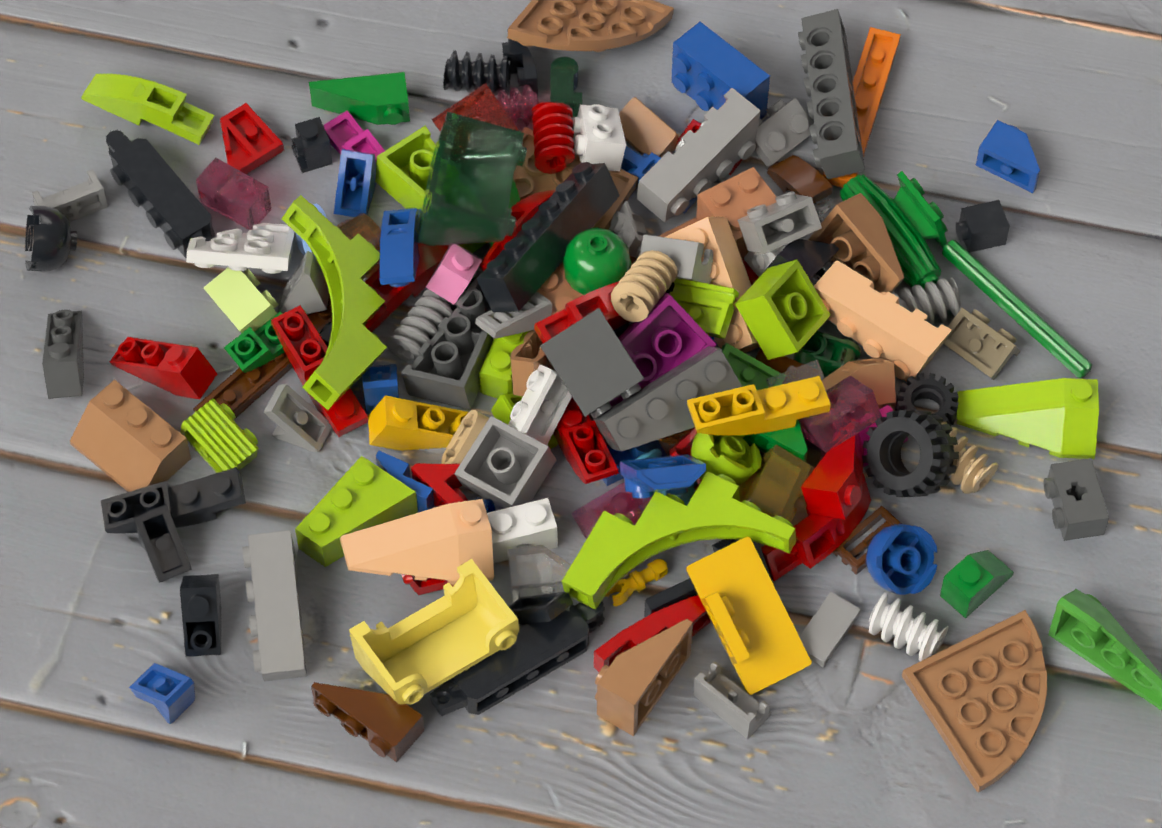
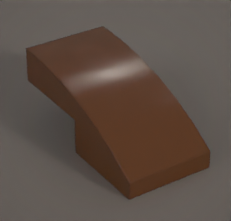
(801, 178)

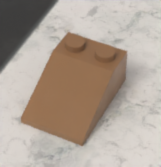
(862, 242)
(641, 676)

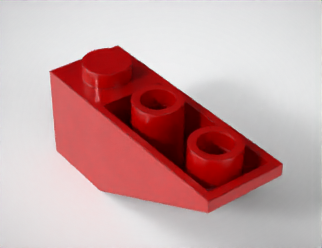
(166, 365)

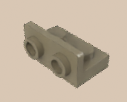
(979, 343)

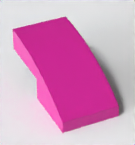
(347, 134)

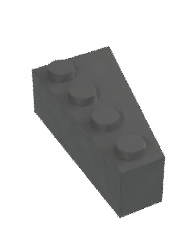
(662, 405)

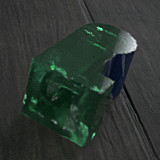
(564, 83)

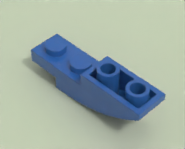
(398, 247)

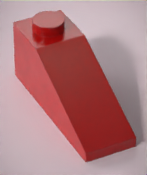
(836, 481)

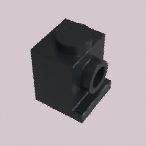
(311, 145)

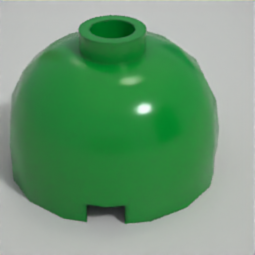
(595, 260)

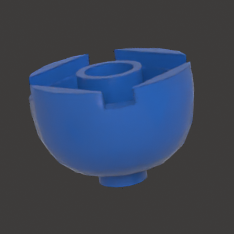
(902, 559)

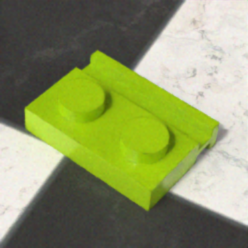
(706, 304)

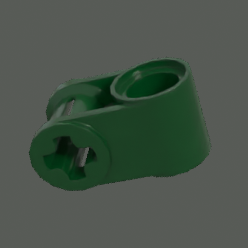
(828, 352)

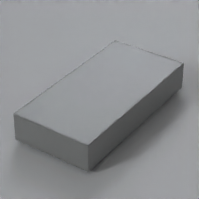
(828, 628)

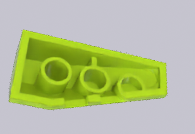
(1045, 413)

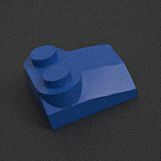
(661, 474)

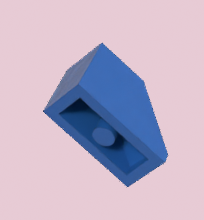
(1009, 156)

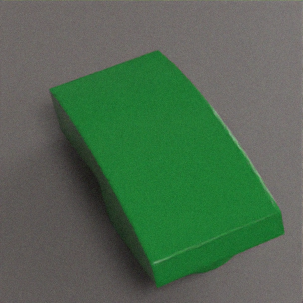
(255, 348)

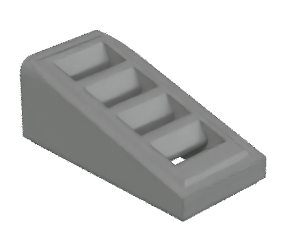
(515, 322)

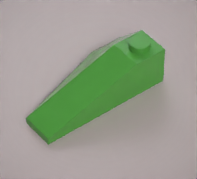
(1097, 637)

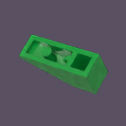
(369, 98)

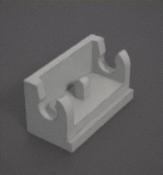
(76, 200)
(685, 255)
(730, 701)

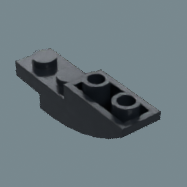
(187, 502)

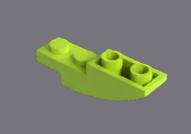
(147, 100)

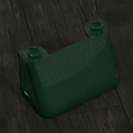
(470, 183)

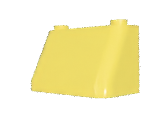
(437, 639)

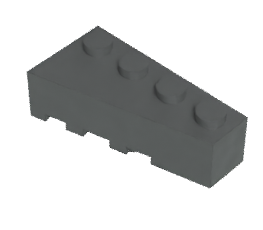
(453, 358)

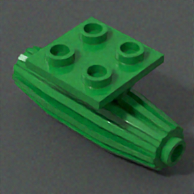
(908, 224)

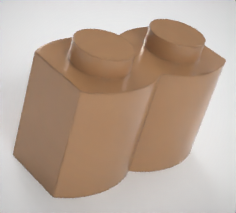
(525, 360)

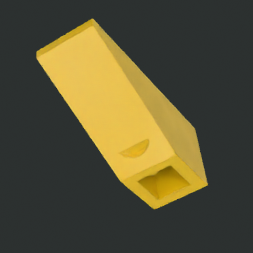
(412, 424)

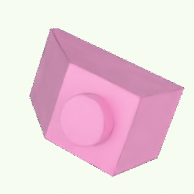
(454, 273)

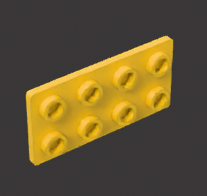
(748, 615)

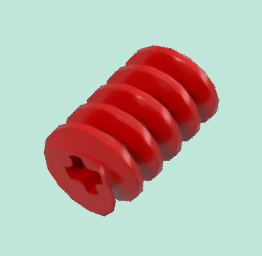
(553, 136)

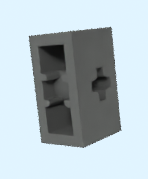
(1076, 499)

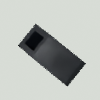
(812, 255)
(201, 614)

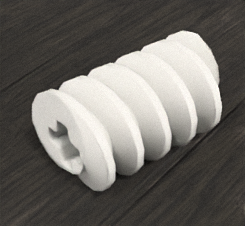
(905, 628)

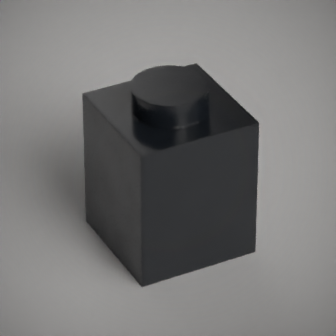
(982, 226)

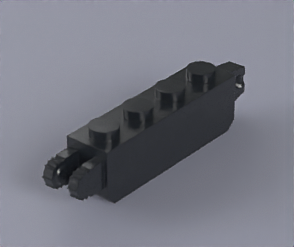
(159, 191)
(536, 653)

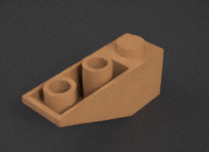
(874, 373)

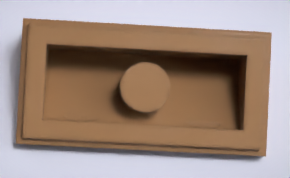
(646, 130)

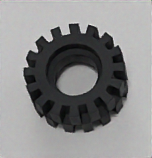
(931, 390)

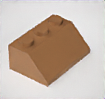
(129, 439)

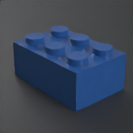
(709, 67)

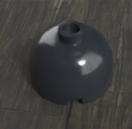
(48, 238)

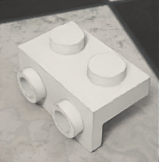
(541, 405)

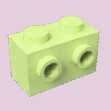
(240, 299)

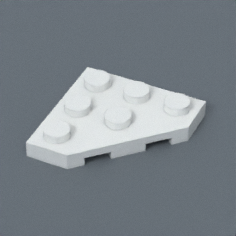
(263, 247)

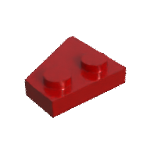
(248, 139)

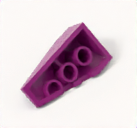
(662, 341)

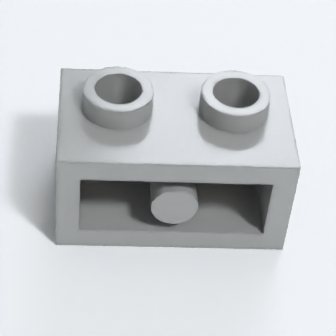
(779, 223)

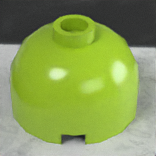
(727, 456)

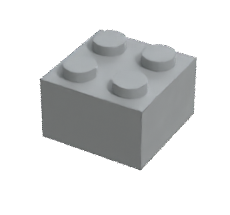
(505, 465)

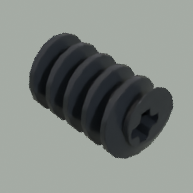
(477, 73)

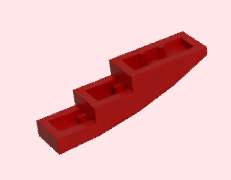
(650, 626)

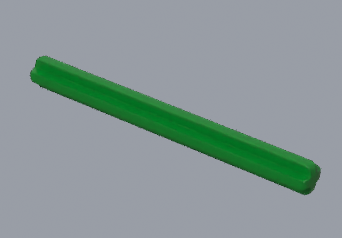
(1017, 309)

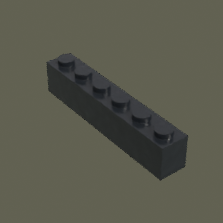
(543, 240)

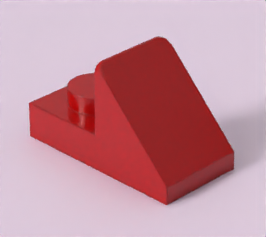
(441, 479)

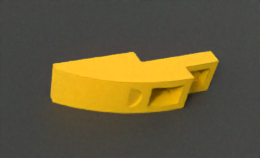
(758, 411)

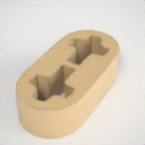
(464, 437)

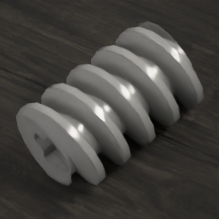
(932, 299)
(419, 325)

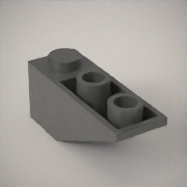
(64, 354)

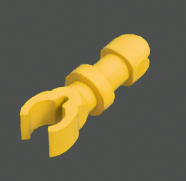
(655, 571)

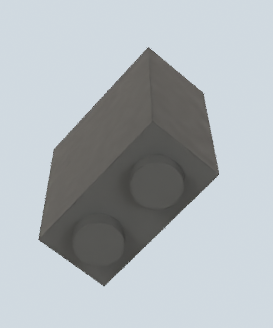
(593, 364)

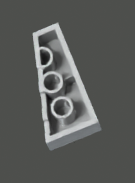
(701, 157)
(276, 605)

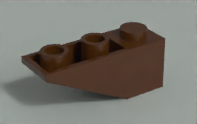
(372, 715)

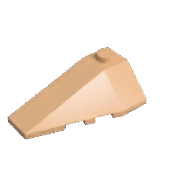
(425, 543)

